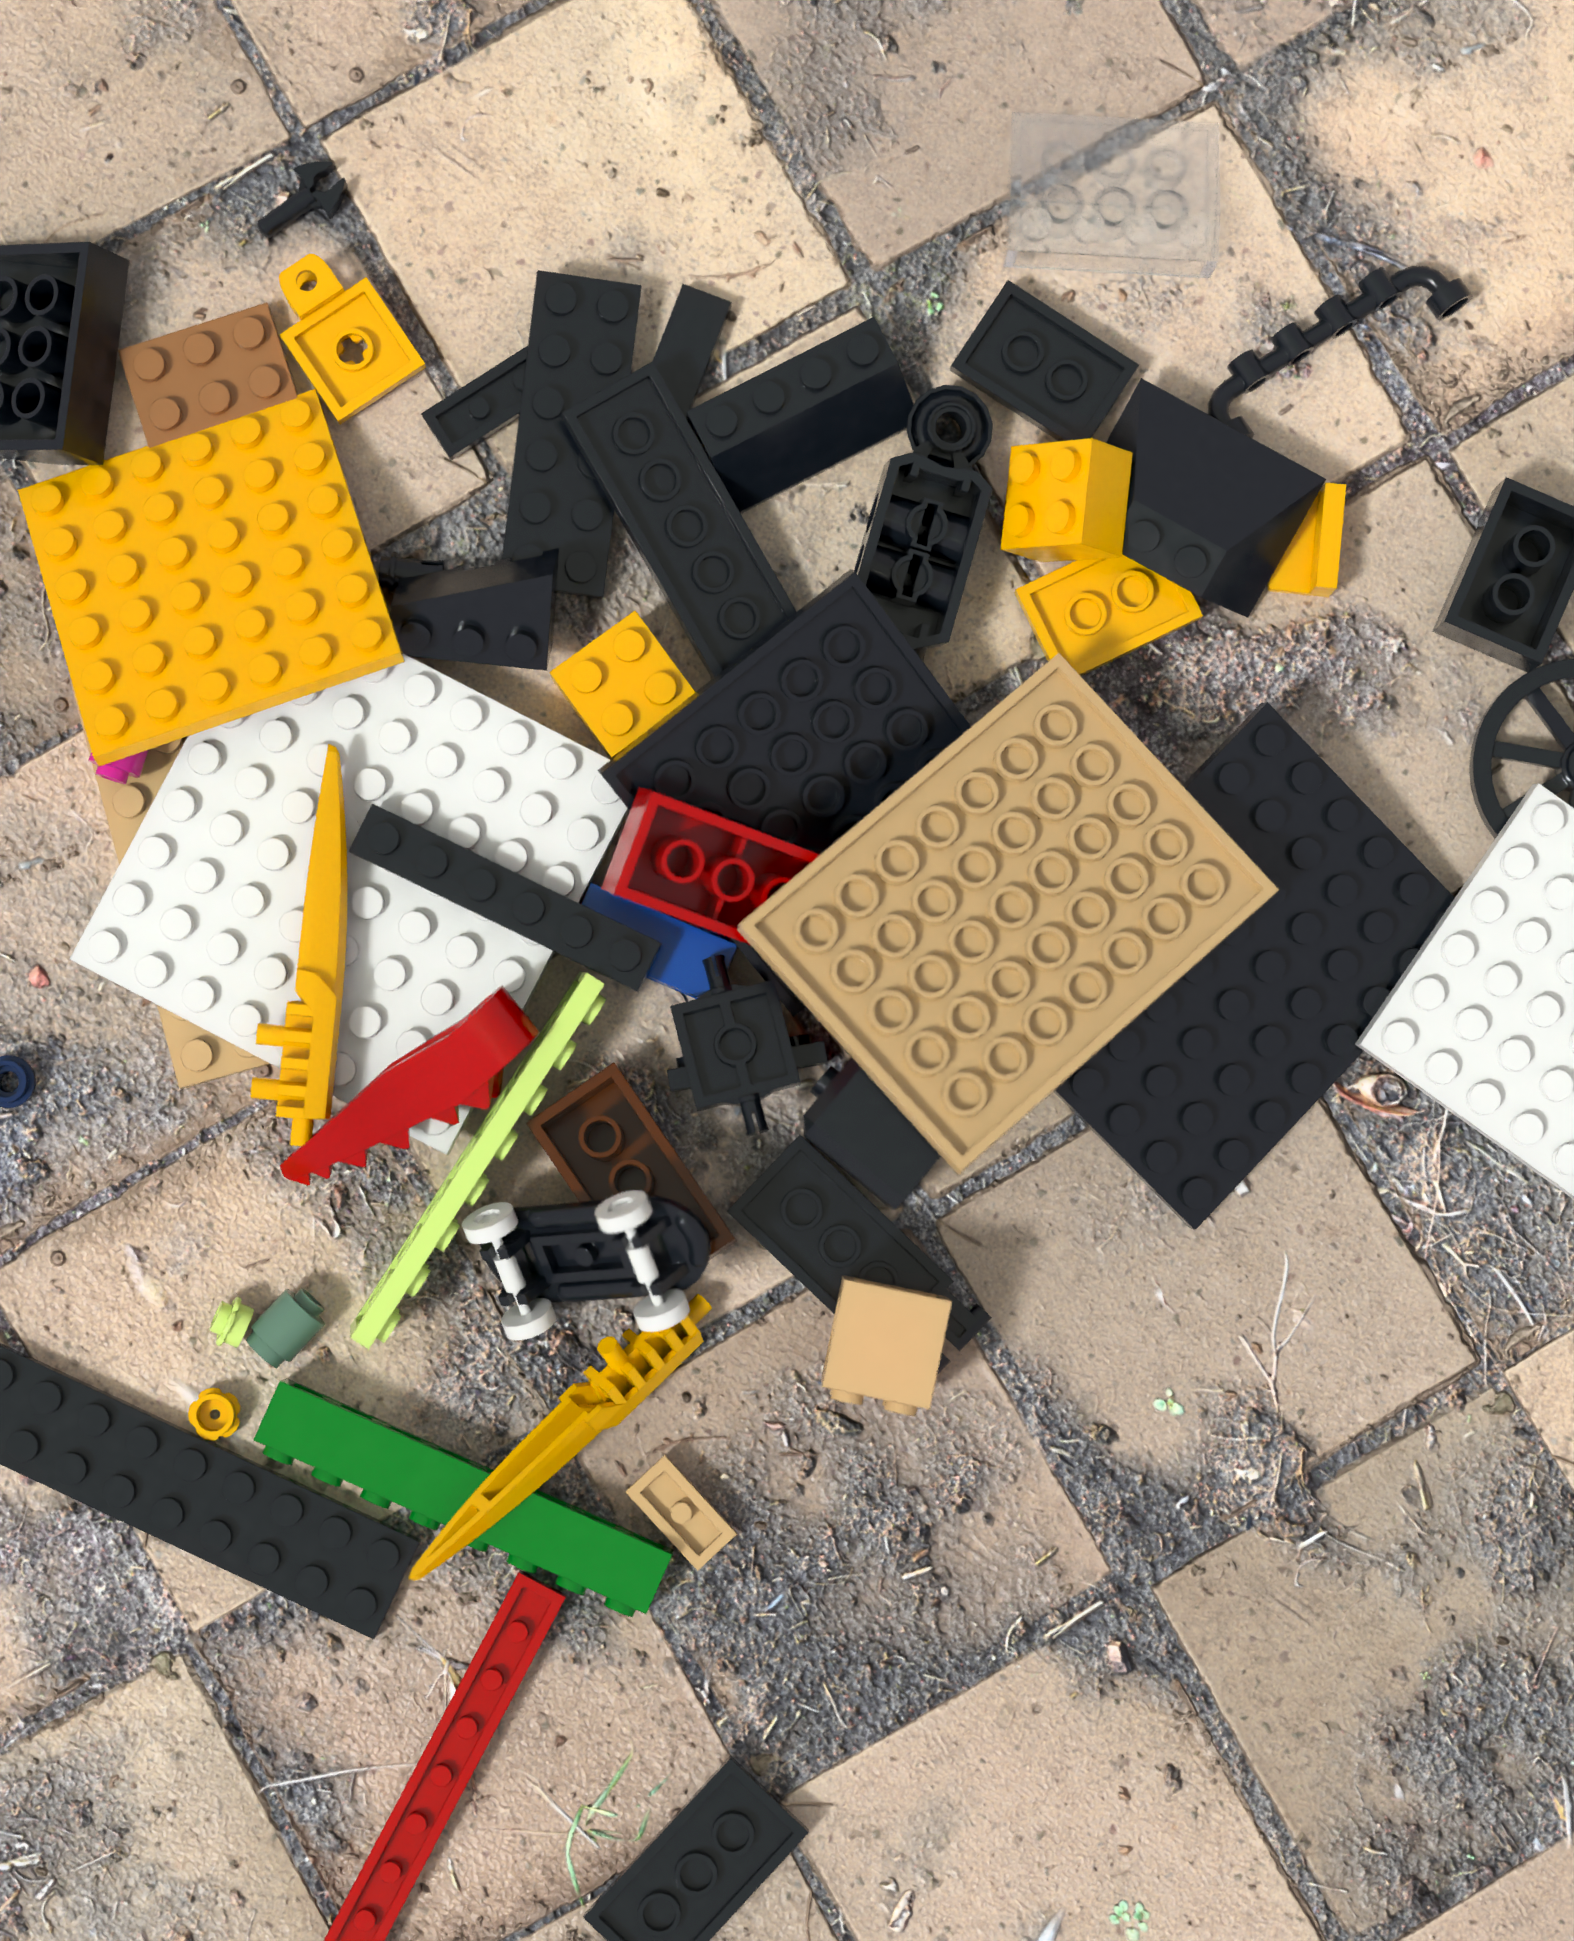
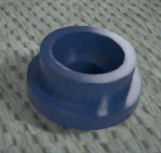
(26, 1083)

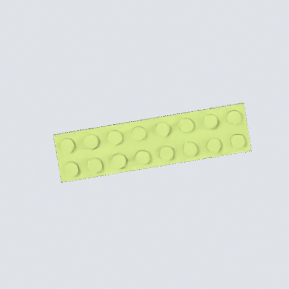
(466, 1178)

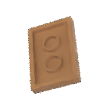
(207, 374)

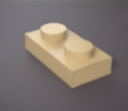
(681, 1512)

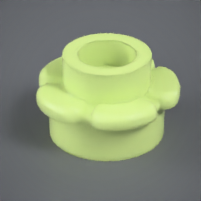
(231, 1322)

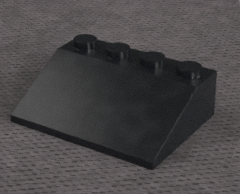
(58, 350)

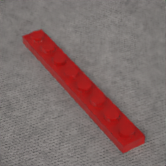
(448, 1761)

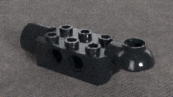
(928, 519)

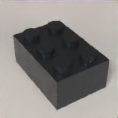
(1513, 577)

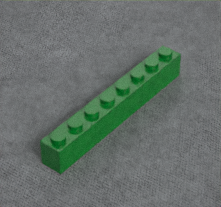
(437, 1482)

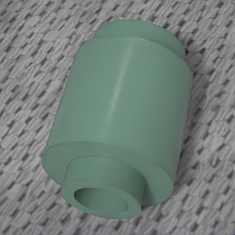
(286, 1327)

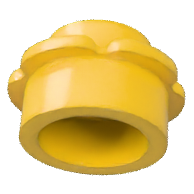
(212, 1428)

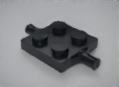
(735, 1045)

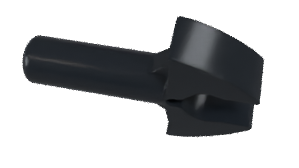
(305, 198)

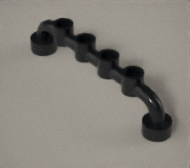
(1334, 320)

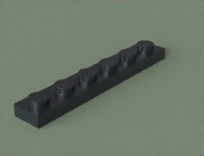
(505, 897)

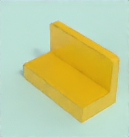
(1313, 555)

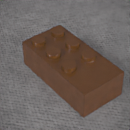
(612, 1145)

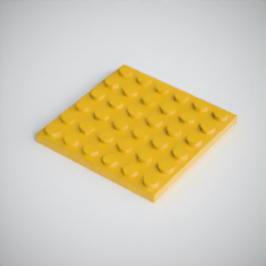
(208, 578)

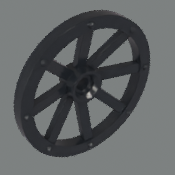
(1485, 747)

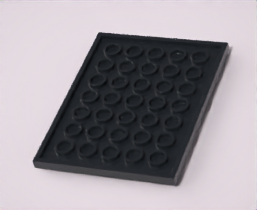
(1275, 1008)

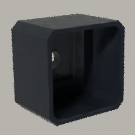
(867, 1134)

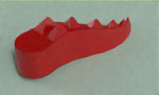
(428, 1082)

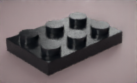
(1043, 366)

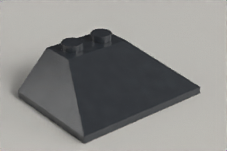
(1207, 499)

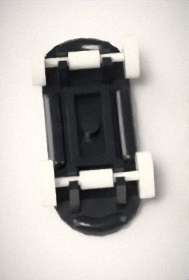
(591, 1253)

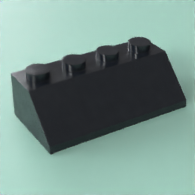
(804, 415)

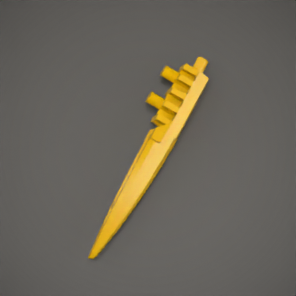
(314, 1023)
(568, 1428)

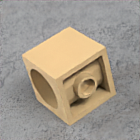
(885, 1345)

